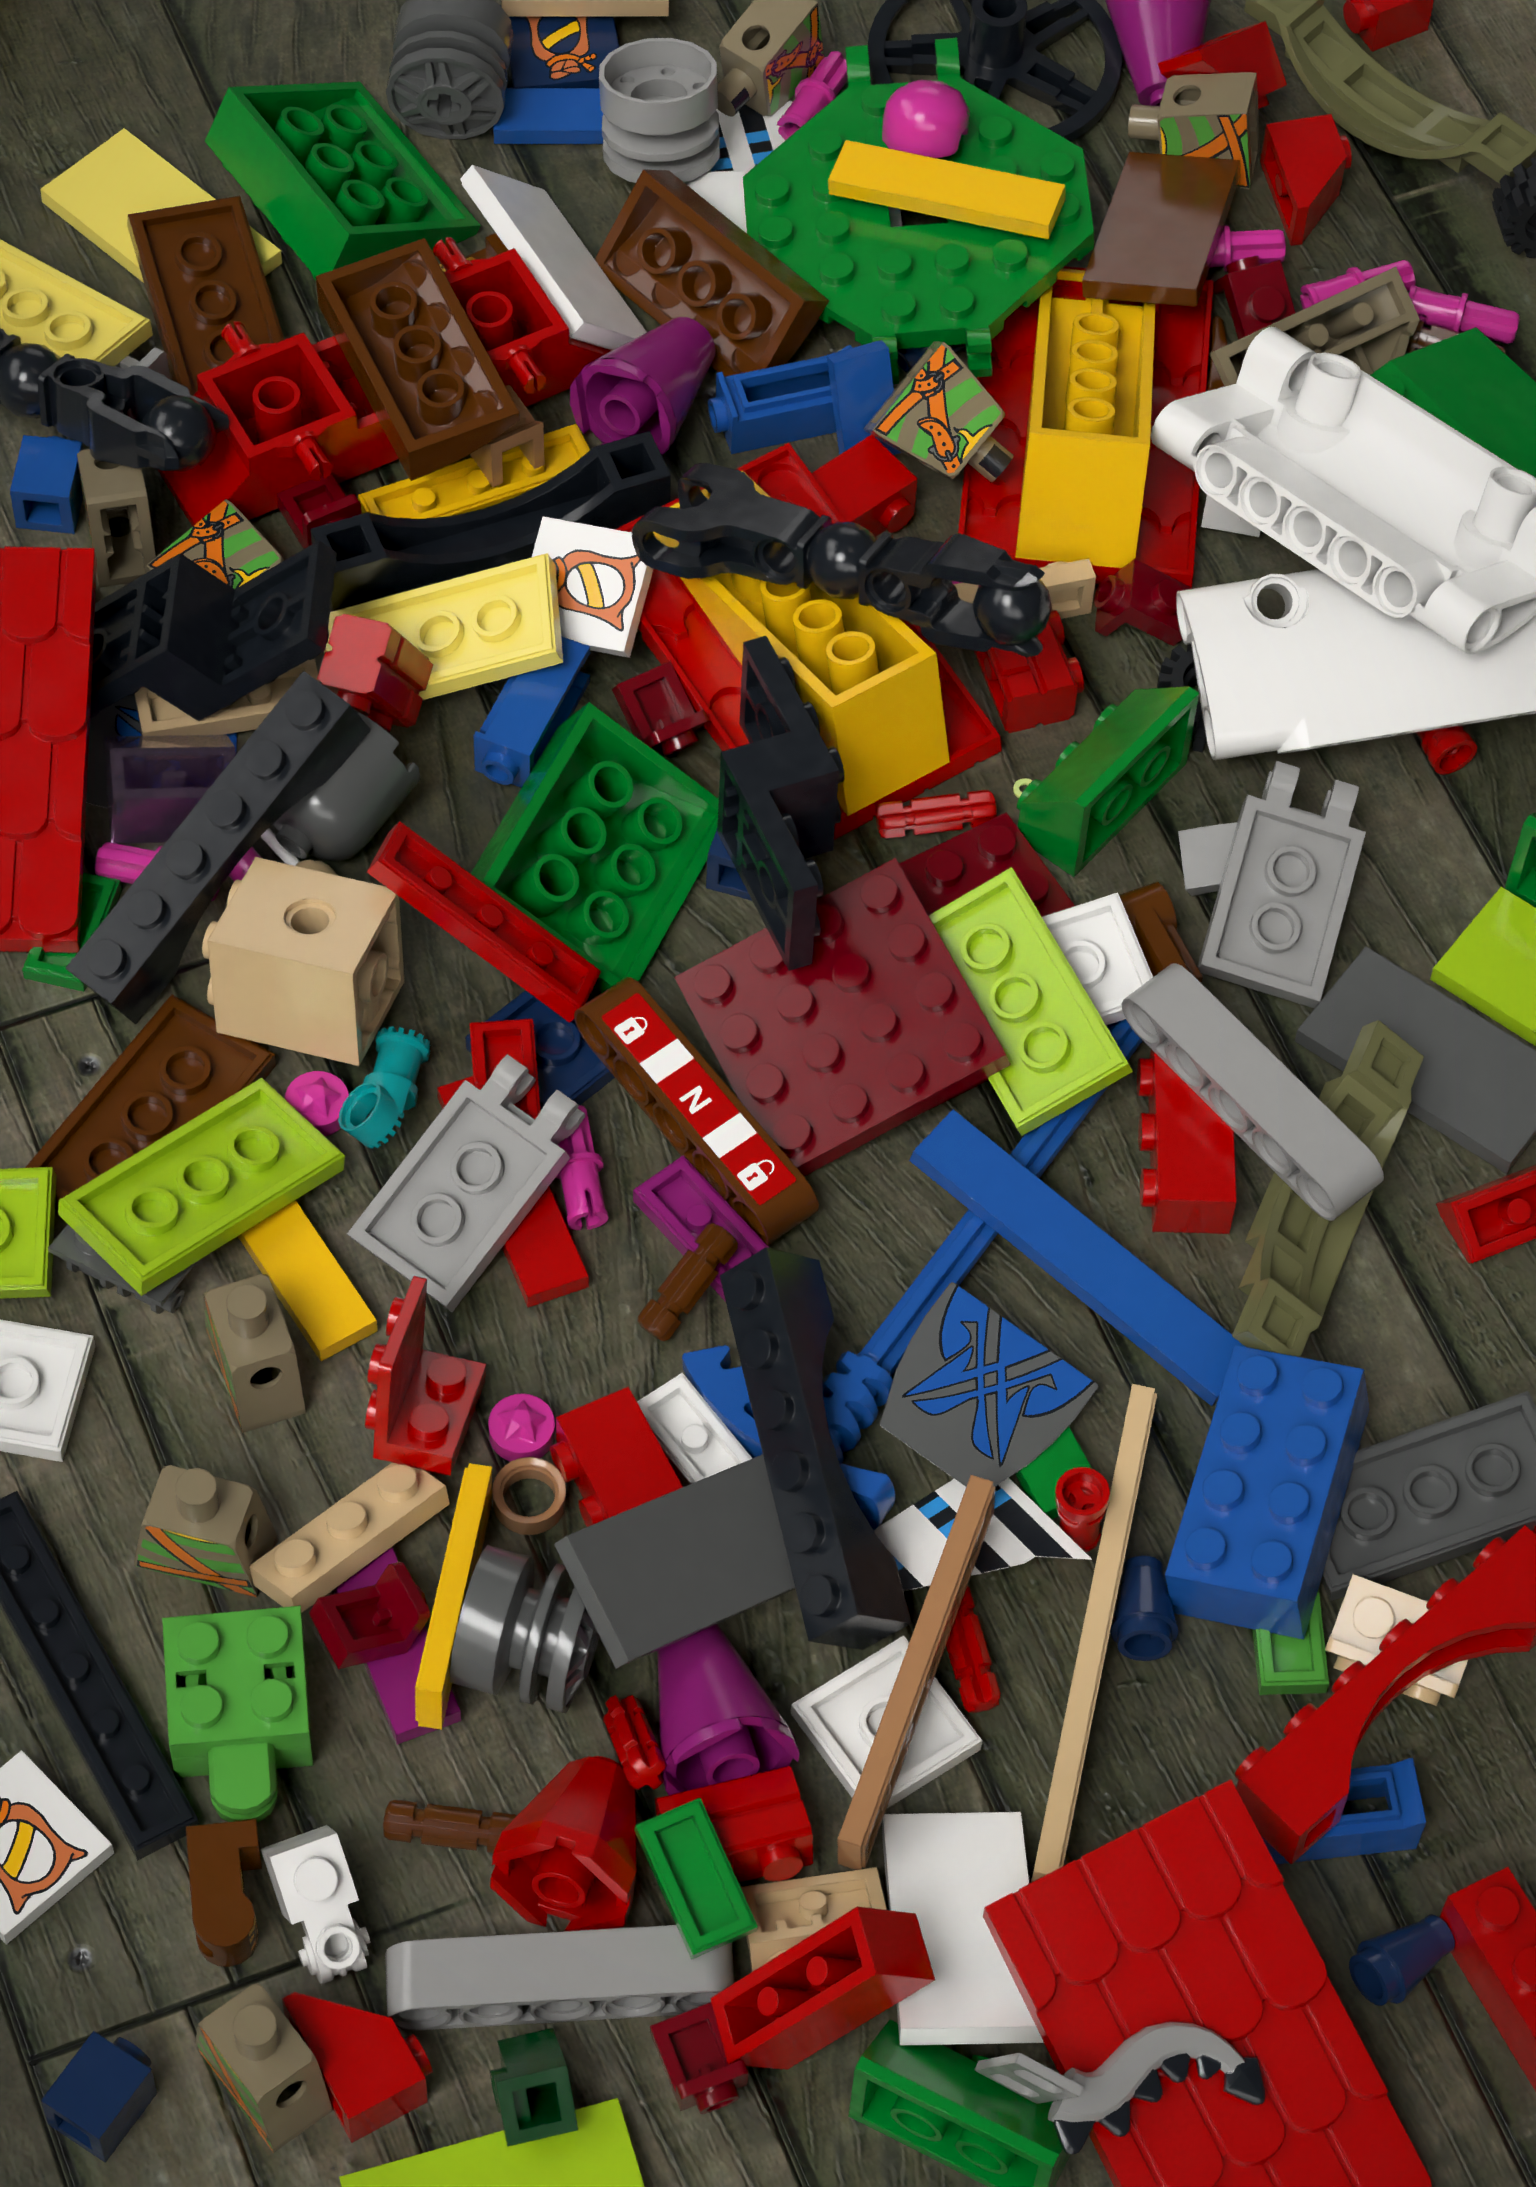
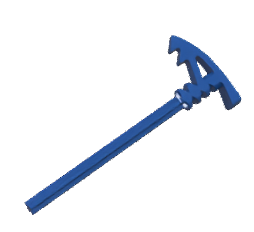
(866, 1377)

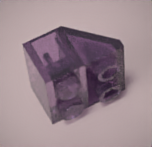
(159, 781)

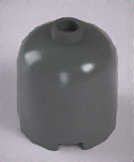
(352, 804)

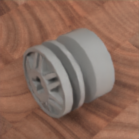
(659, 109)

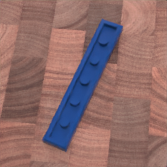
(1077, 1254)

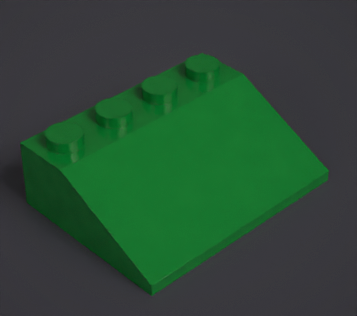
(333, 172)
(1473, 391)
(602, 844)

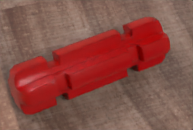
(935, 813)
(972, 1660)
(634, 1742)

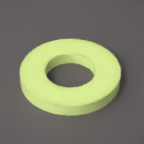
(1024, 781)

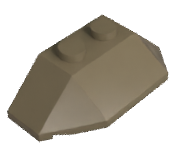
(1361, 323)

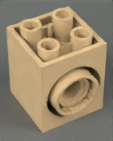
(305, 960)

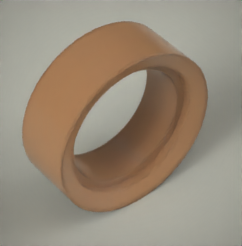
(529, 1469)

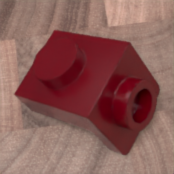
(1255, 294)
(315, 505)
(1141, 599)
(659, 710)
(372, 1619)
(697, 2061)

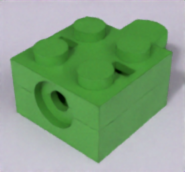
(238, 1706)

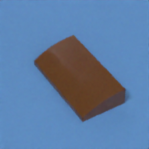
(693, 262)
(416, 357)

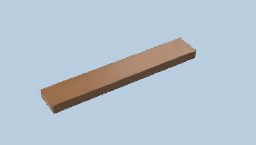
(916, 1674)

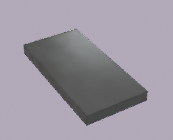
(1473, 1075)
(1436, 1494)
(680, 1562)

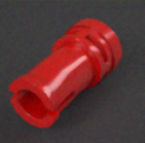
(1448, 748)
(1082, 1504)

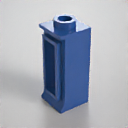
(773, 405)
(528, 716)
(1375, 1831)

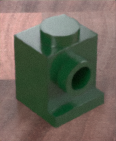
(533, 2088)

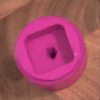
(318, 1099)
(521, 1427)

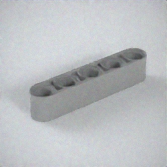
(1252, 1092)
(550, 1978)

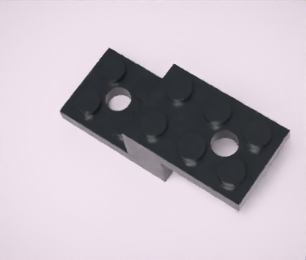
(203, 639)
(779, 801)

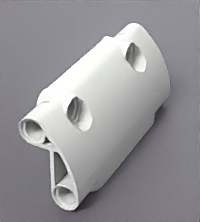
(1365, 489)
(1337, 669)

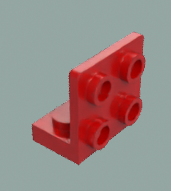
(420, 1395)

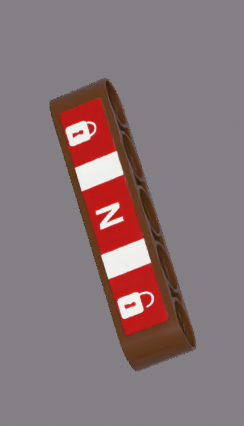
(695, 1109)

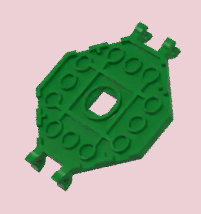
(925, 279)

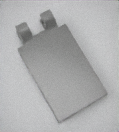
(1284, 891)
(468, 1183)

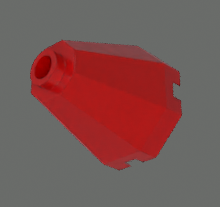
(572, 1849)

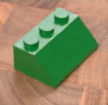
(1108, 776)
(954, 2114)

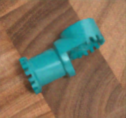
(387, 1088)

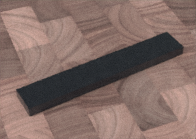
(87, 1688)

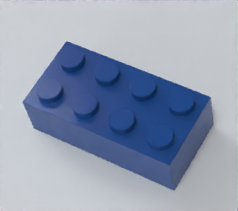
(1268, 1492)

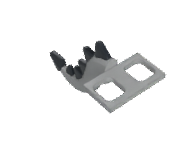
(1126, 2074)

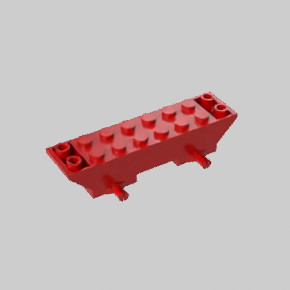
(305, 416)

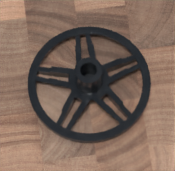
(1001, 49)

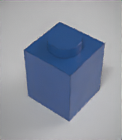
(47, 484)

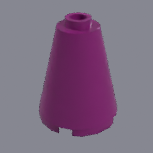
(1154, 32)
(644, 384)
(715, 1715)

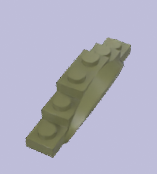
(1379, 105)
(1294, 1247)

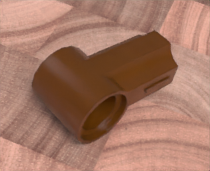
(1156, 928)

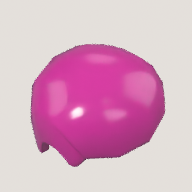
(925, 119)

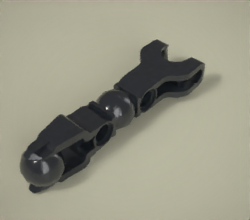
(118, 412)
(899, 577)

